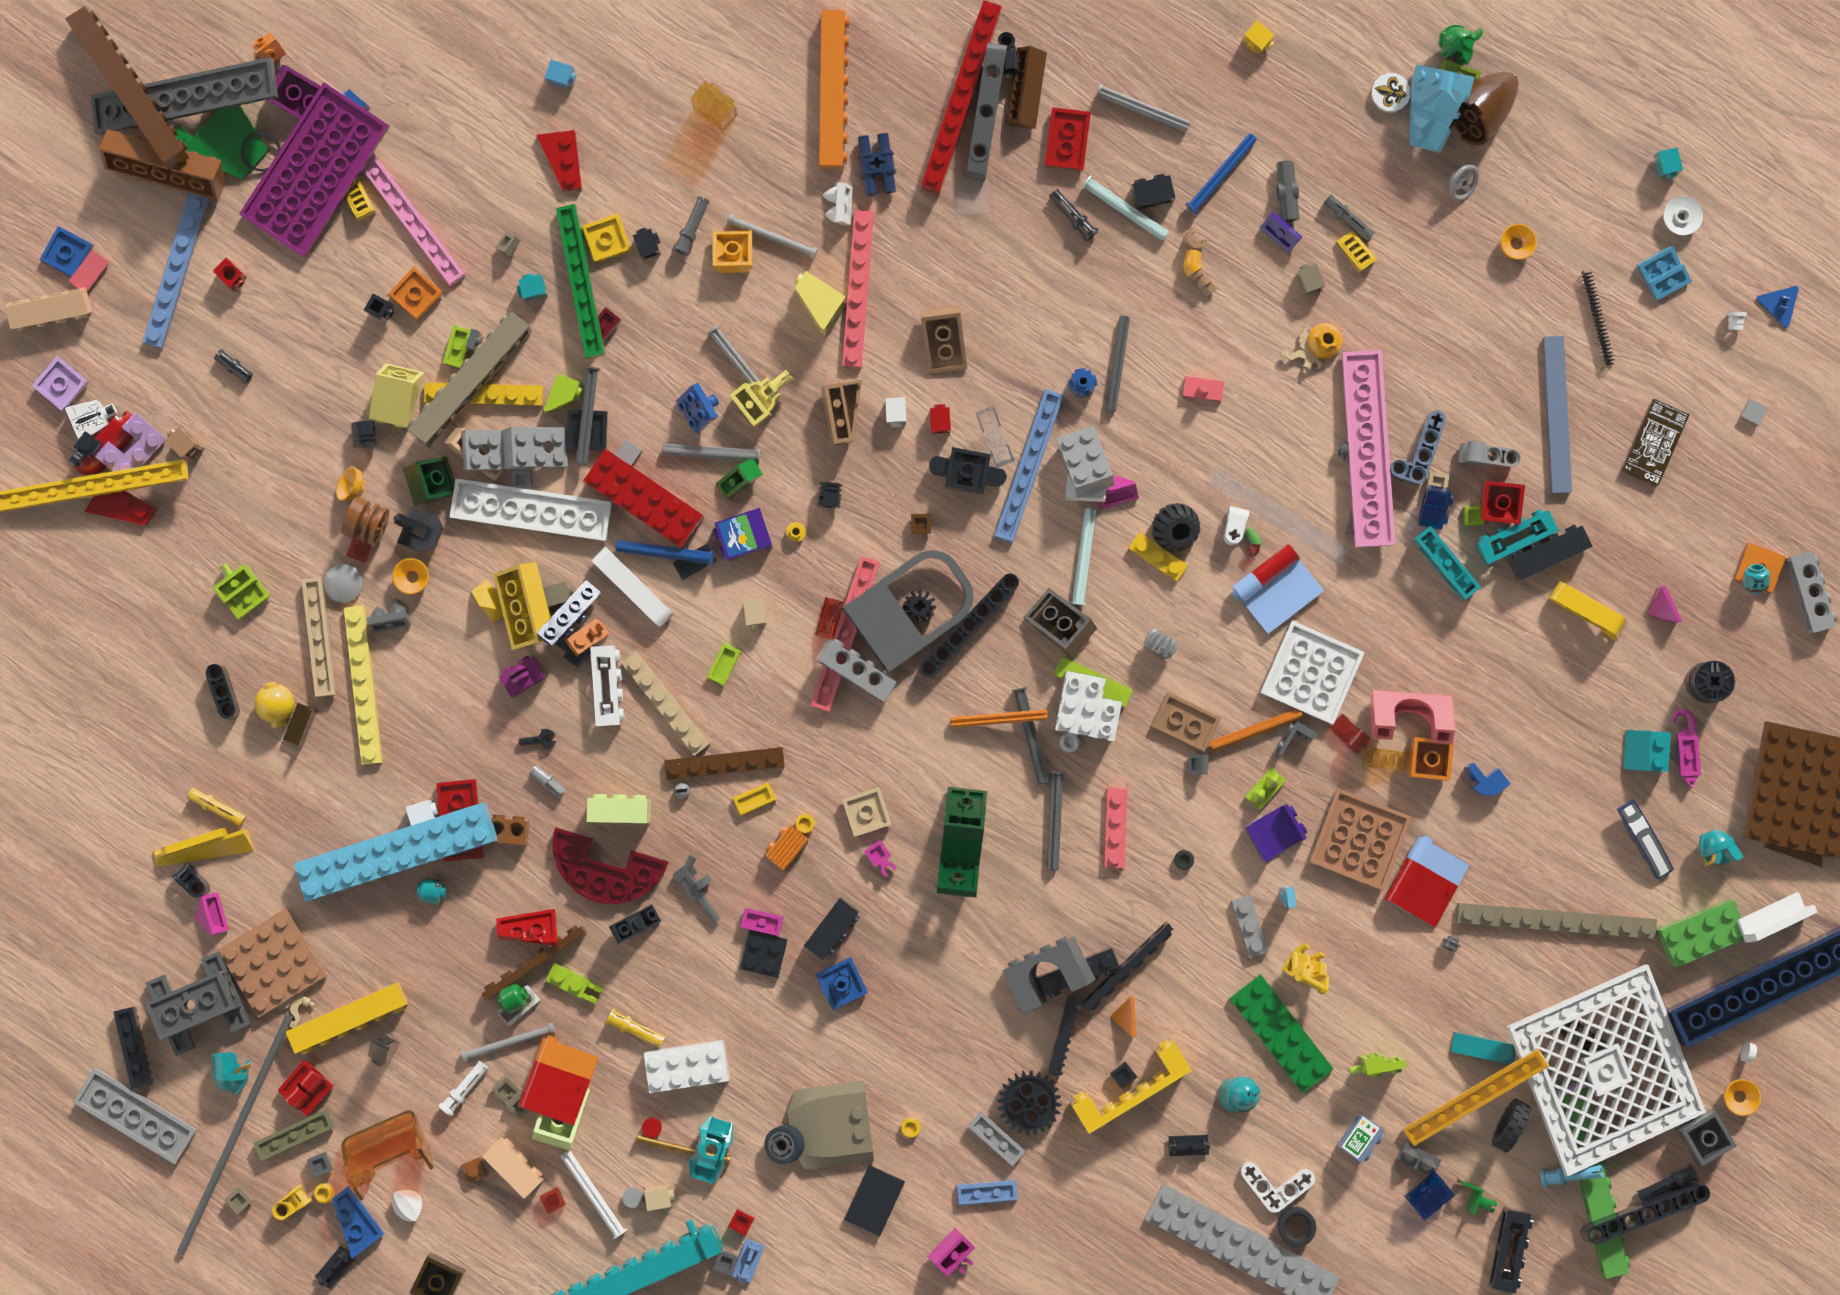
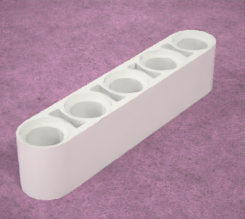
(632, 587)

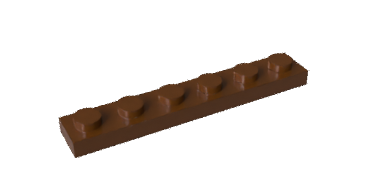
(724, 763)
(526, 966)

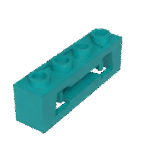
(1545, 523)
(1446, 563)

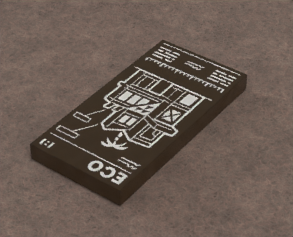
(1655, 442)

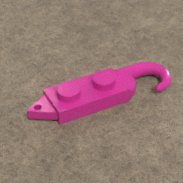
(1688, 749)

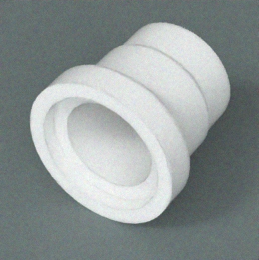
(1736, 320)

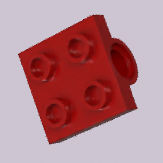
(305, 1088)

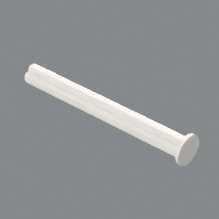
(592, 1194)

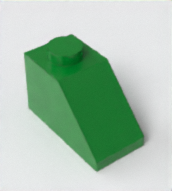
(739, 478)

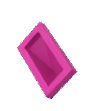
(1122, 492)
(1663, 606)
(211, 914)

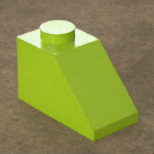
(562, 393)

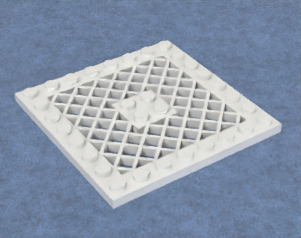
(1608, 1070)

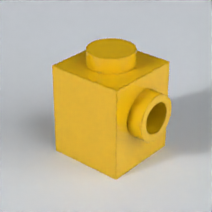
(1258, 38)

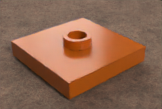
(415, 293)
(1758, 555)

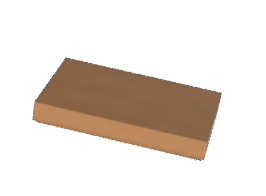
(1185, 722)

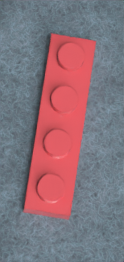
(1115, 828)

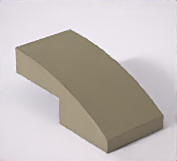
(510, 1095)

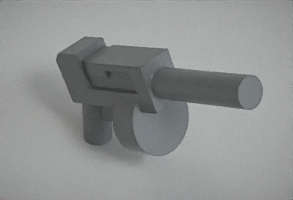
(695, 888)

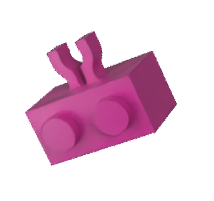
(952, 1252)

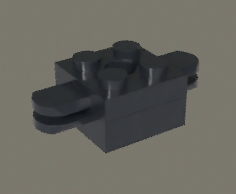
(967, 471)

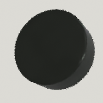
(1183, 860)

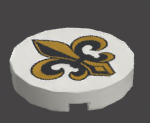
(1390, 92)

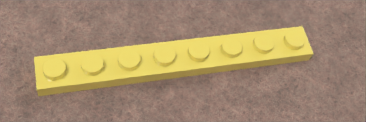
(363, 685)

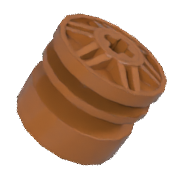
(365, 521)

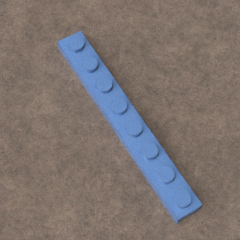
(175, 270)

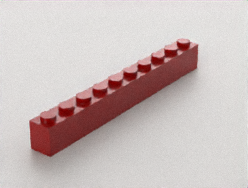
(961, 97)

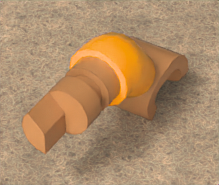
(1192, 264)

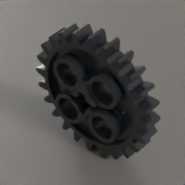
(1039, 1087)

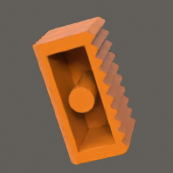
(786, 847)

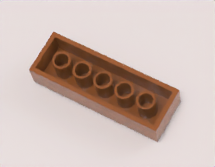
(139, 160)

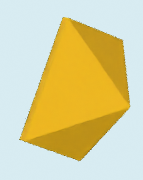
(488, 601)

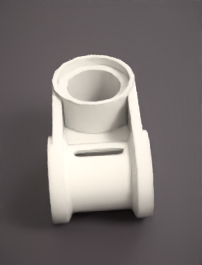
(1235, 522)

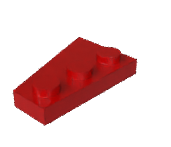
(563, 157)
(122, 507)
(530, 927)

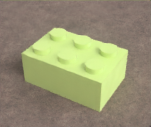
(618, 809)

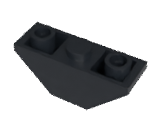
(634, 924)

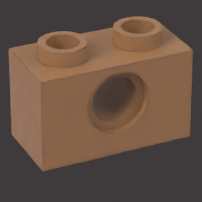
(184, 444)

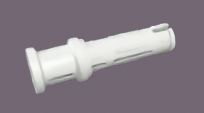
(458, 1095)

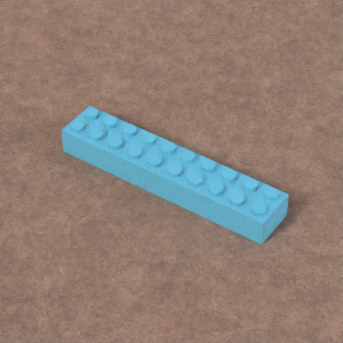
(395, 852)

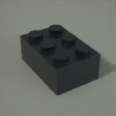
(832, 929)

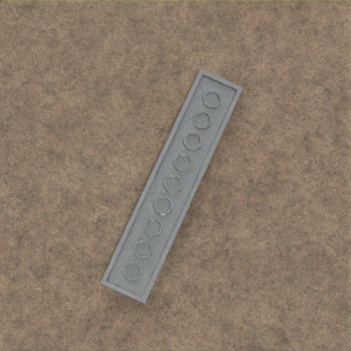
(1238, 1245)

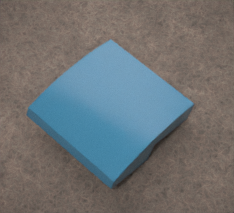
(1664, 273)

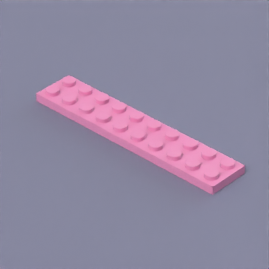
(1368, 449)

